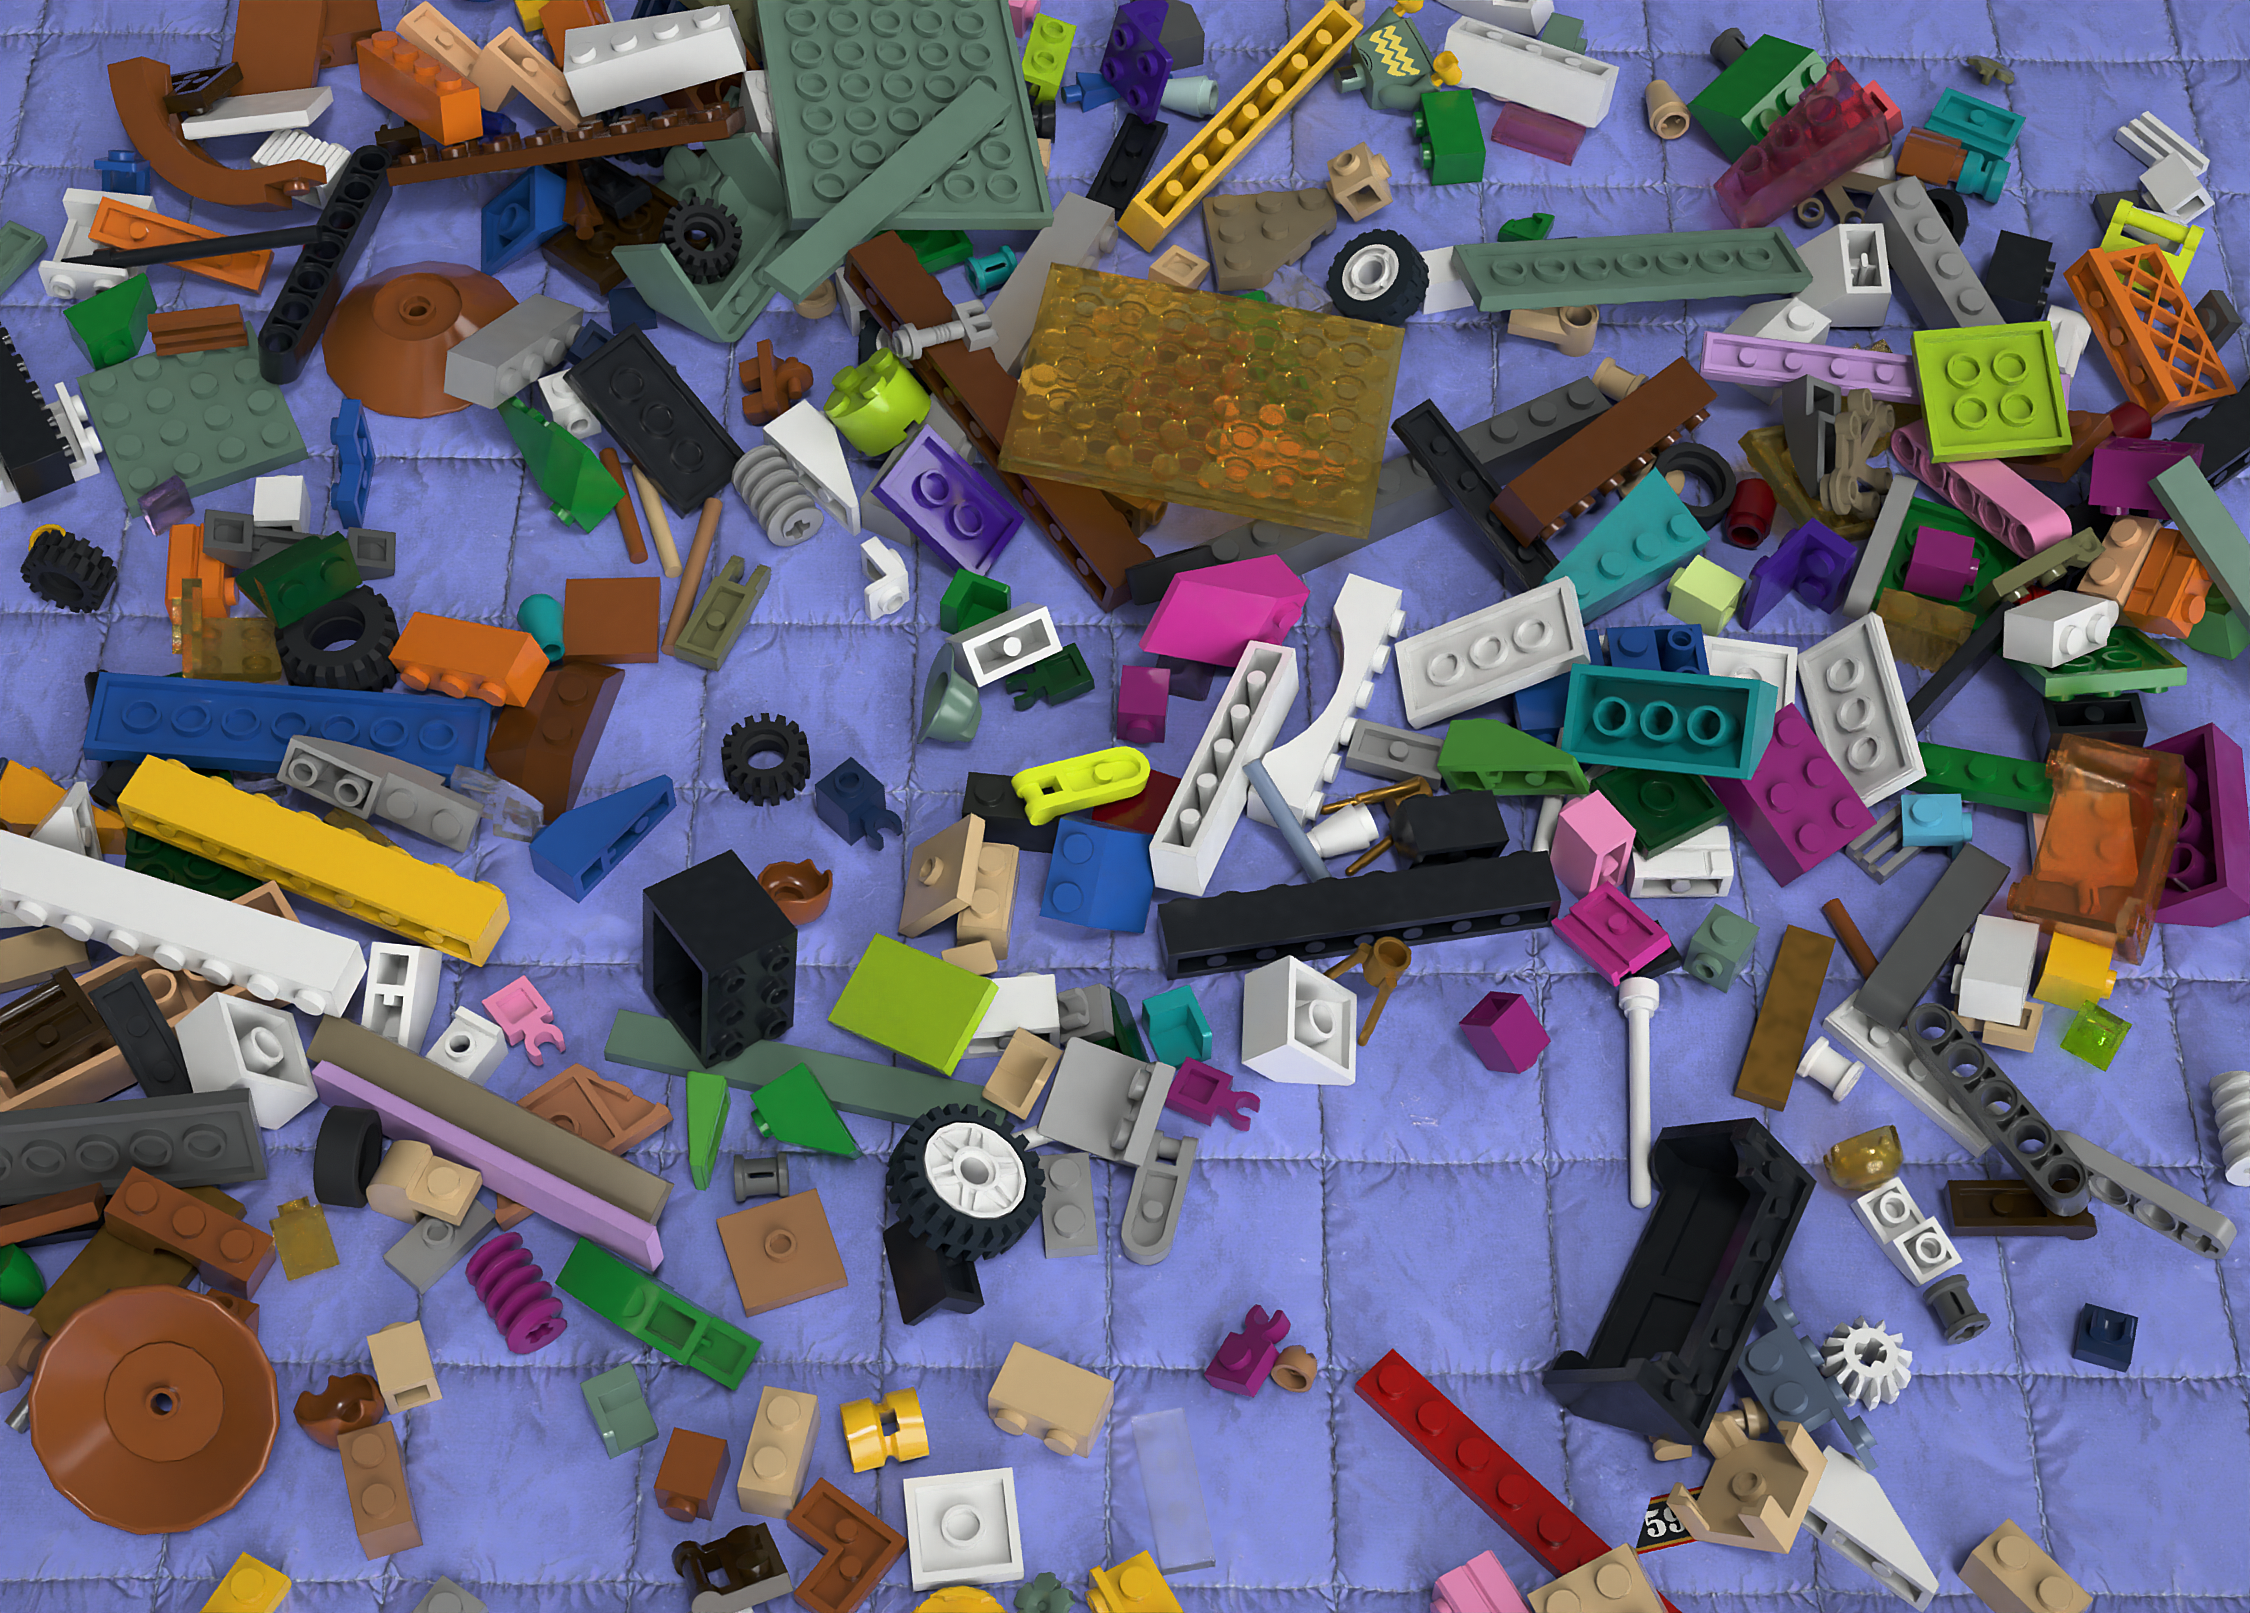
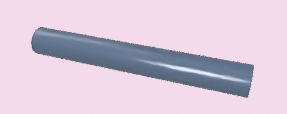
(1285, 820)

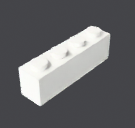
(1531, 72)

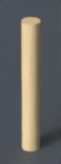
(658, 525)

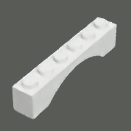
(1360, 631)

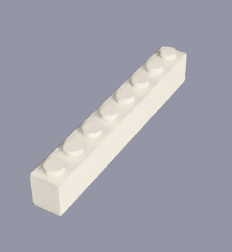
(178, 926)

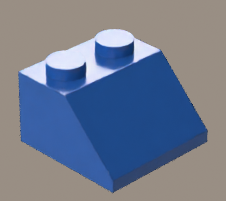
(1099, 876)

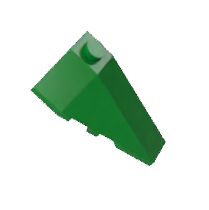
(562, 467)

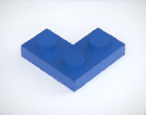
(355, 463)

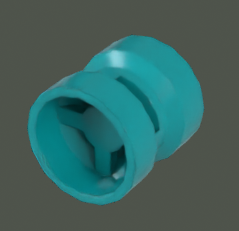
(1983, 176)

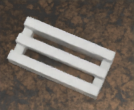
(2162, 140)

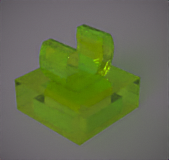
(2096, 1035)

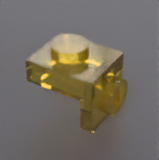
(303, 1238)

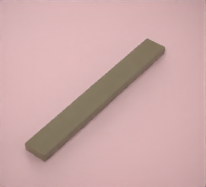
(490, 1116)

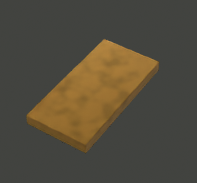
(114, 1264)

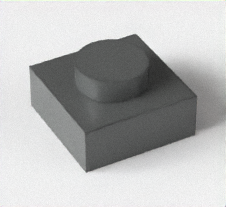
(2217, 317)

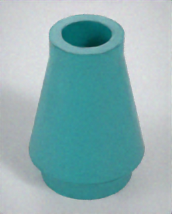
(544, 620)

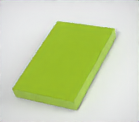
(913, 1004)

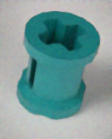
(976, 269)

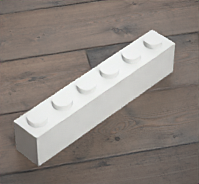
(1214, 782)

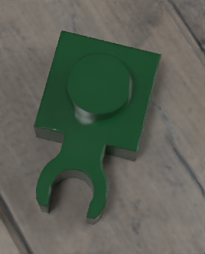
(1056, 677)

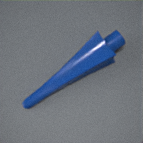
(1090, 91)

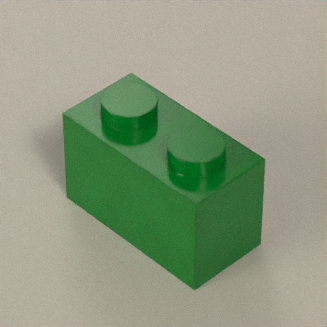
(1449, 137)

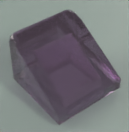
(1188, 677)

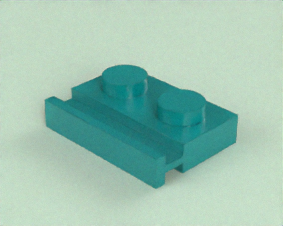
(1976, 122)

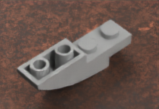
(382, 785)

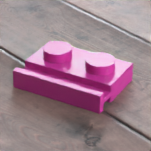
(1611, 933)

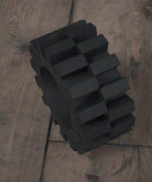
(707, 220)
(68, 571)
(762, 737)

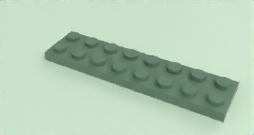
(1630, 268)

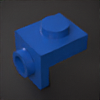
(124, 173)

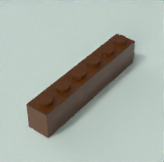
(1603, 452)

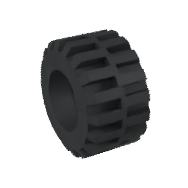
(360, 667)

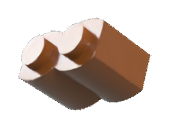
(1931, 157)

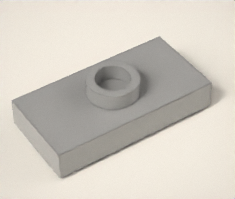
(437, 1246)

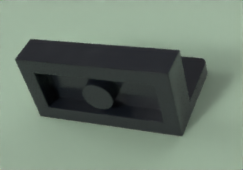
(927, 1277)

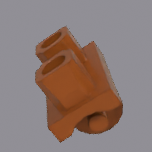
(778, 383)

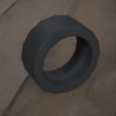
(1711, 468)
(1151, 578)
(347, 1155)

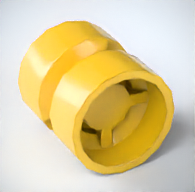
(865, 1435)

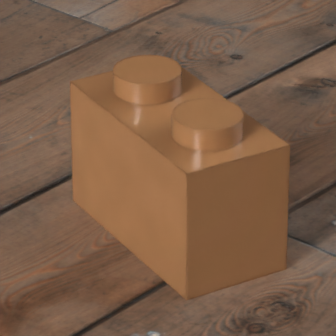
(379, 1490)

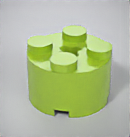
(876, 403)

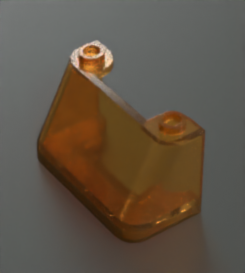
(2104, 845)

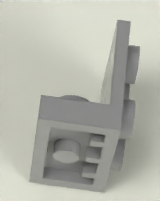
(1105, 1102)

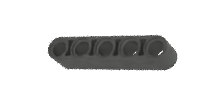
(1931, 938)
(2006, 1130)

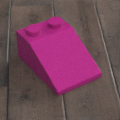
(1222, 607)

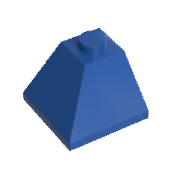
(521, 218)

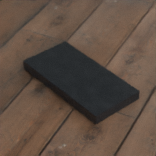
(656, 419)

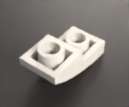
(1904, 1235)

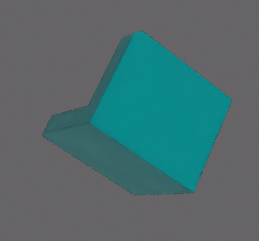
(1176, 1027)

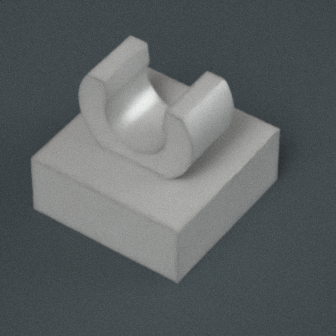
(1085, 1013)

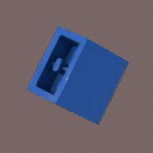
(1656, 648)

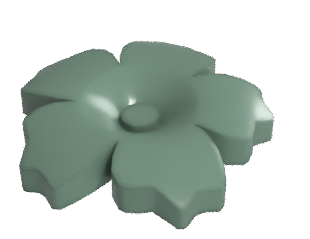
(1044, 1596)

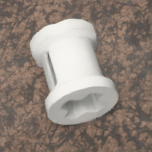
(1830, 1069)

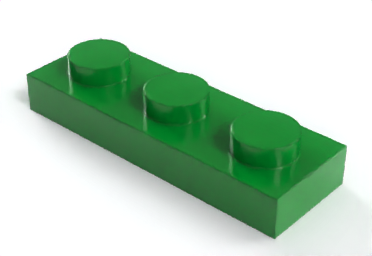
(1985, 778)

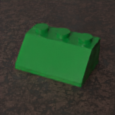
(1755, 92)

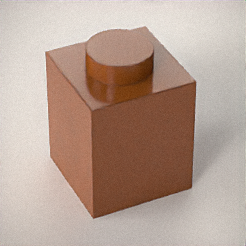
(692, 1475)

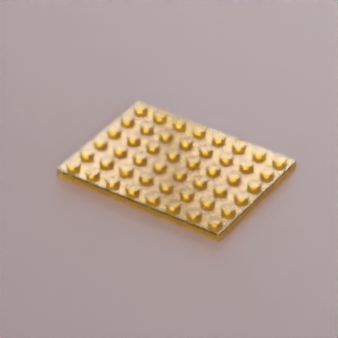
(1205, 400)

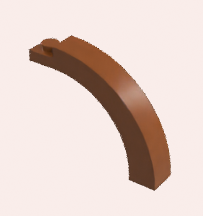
(159, 137)

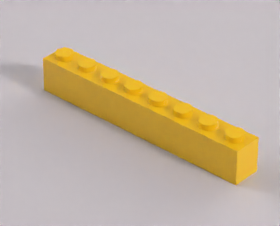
(1239, 126)
(315, 859)

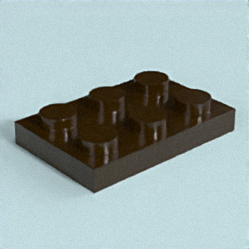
(592, 259)

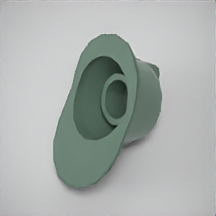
(949, 702)

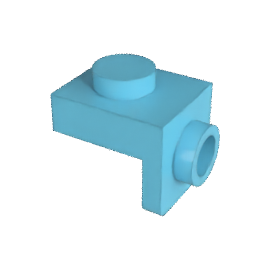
(1935, 821)

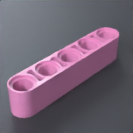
(1987, 494)

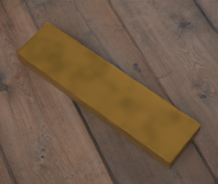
(1785, 1018)

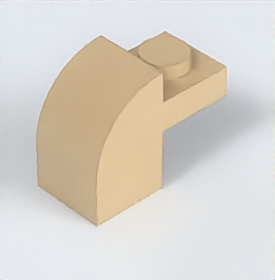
(418, 1183)

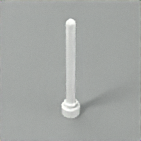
(1639, 1000)

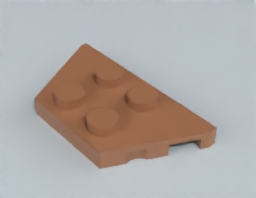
(594, 1110)

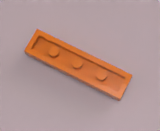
(132, 228)

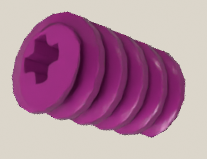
(515, 1294)

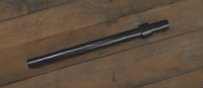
(201, 248)

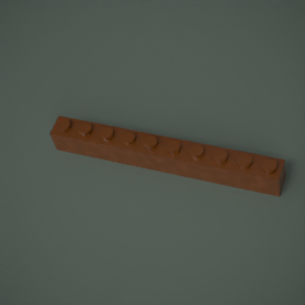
(980, 398)

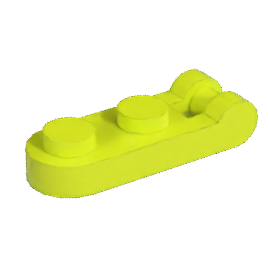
(1081, 782)

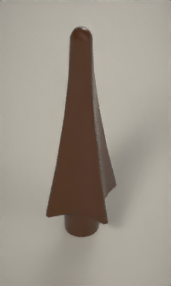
(579, 206)

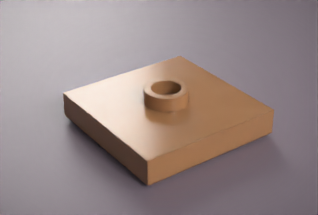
(781, 1252)

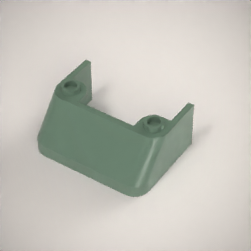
(728, 306)

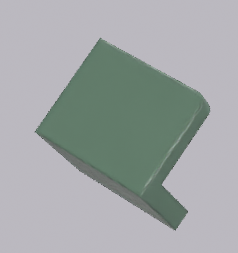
(619, 1410)

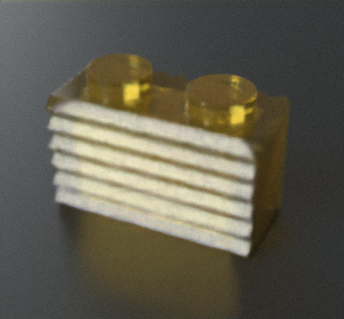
(1922, 629)

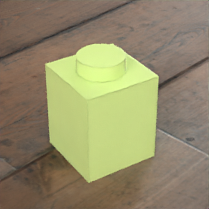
(1705, 595)

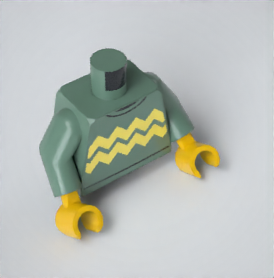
(1394, 63)

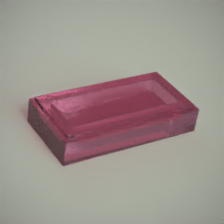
(1538, 133)

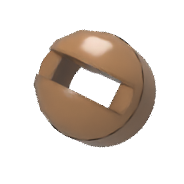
(1295, 1369)

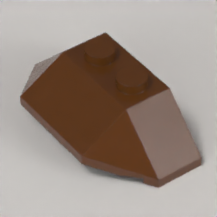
(556, 733)

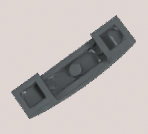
(238, 543)

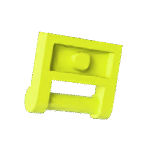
(2173, 231)

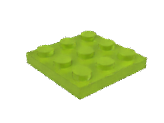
(1990, 392)

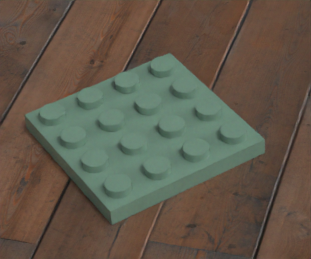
(191, 417)

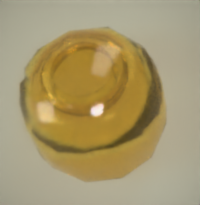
(1866, 1160)

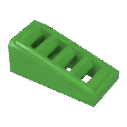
(707, 1113)

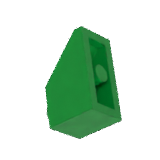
(112, 323)
(802, 1115)

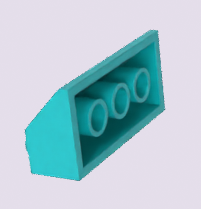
(1668, 720)

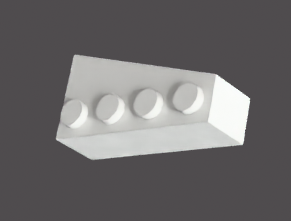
(650, 56)

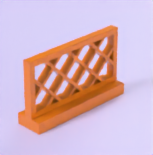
(2131, 341)

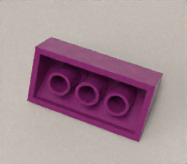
(2212, 853)

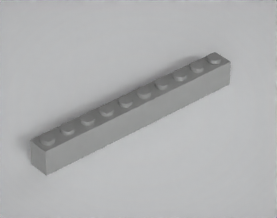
(1077, 238)

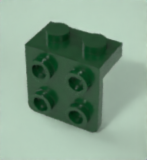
(301, 578)

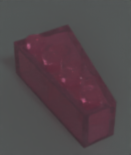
(1804, 151)

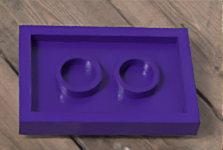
(947, 503)

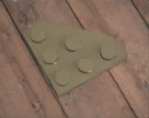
(1262, 232)

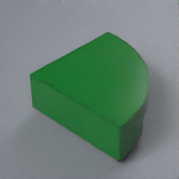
(1527, 229)

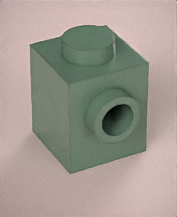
(1721, 948)

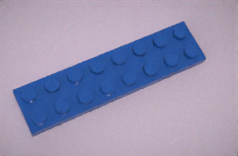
(252, 723)

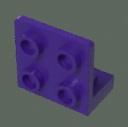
(1136, 59)
(1808, 561)

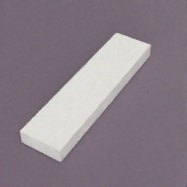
(1897, 1064)

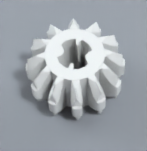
(1883, 1352)

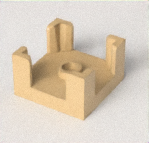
(1754, 1488)

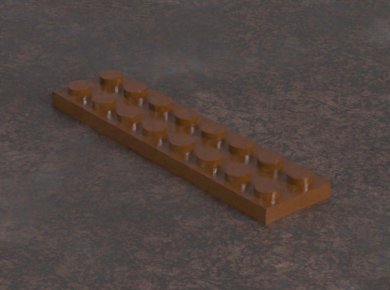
(553, 146)

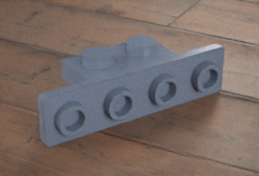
(1791, 1387)

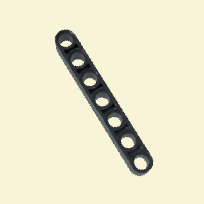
(325, 266)

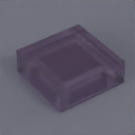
(166, 505)

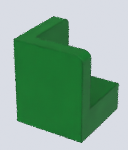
(971, 601)

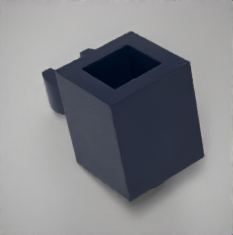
(855, 805)

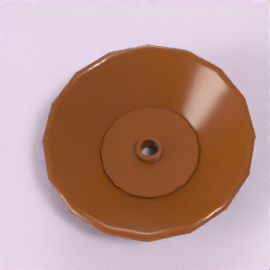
(395, 332)
(101, 1421)

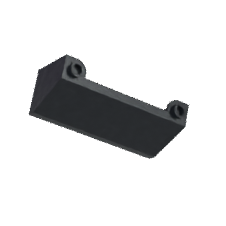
(1691, 1282)

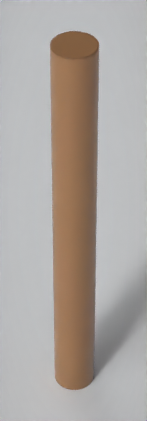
(692, 573)

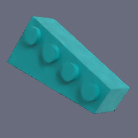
(1632, 548)

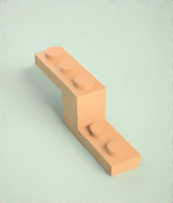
(499, 70)

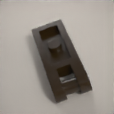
(2011, 1210)

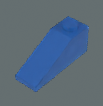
(596, 837)

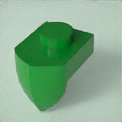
(19, 1278)

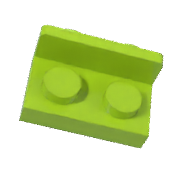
(1047, 56)

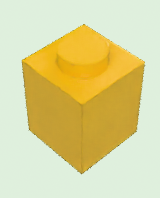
(2074, 972)

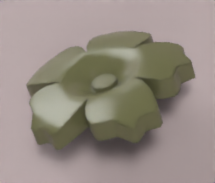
(1989, 68)

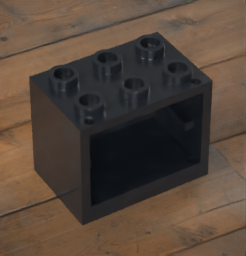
(719, 958)

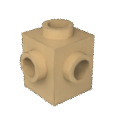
(1359, 181)

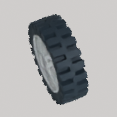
(965, 1182)

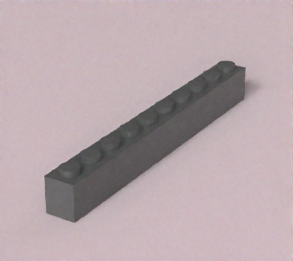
(1407, 494)

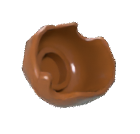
(798, 889)
(343, 1407)

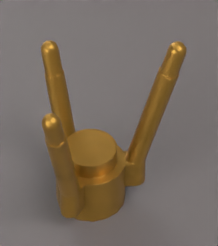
(1392, 798)
(1381, 968)

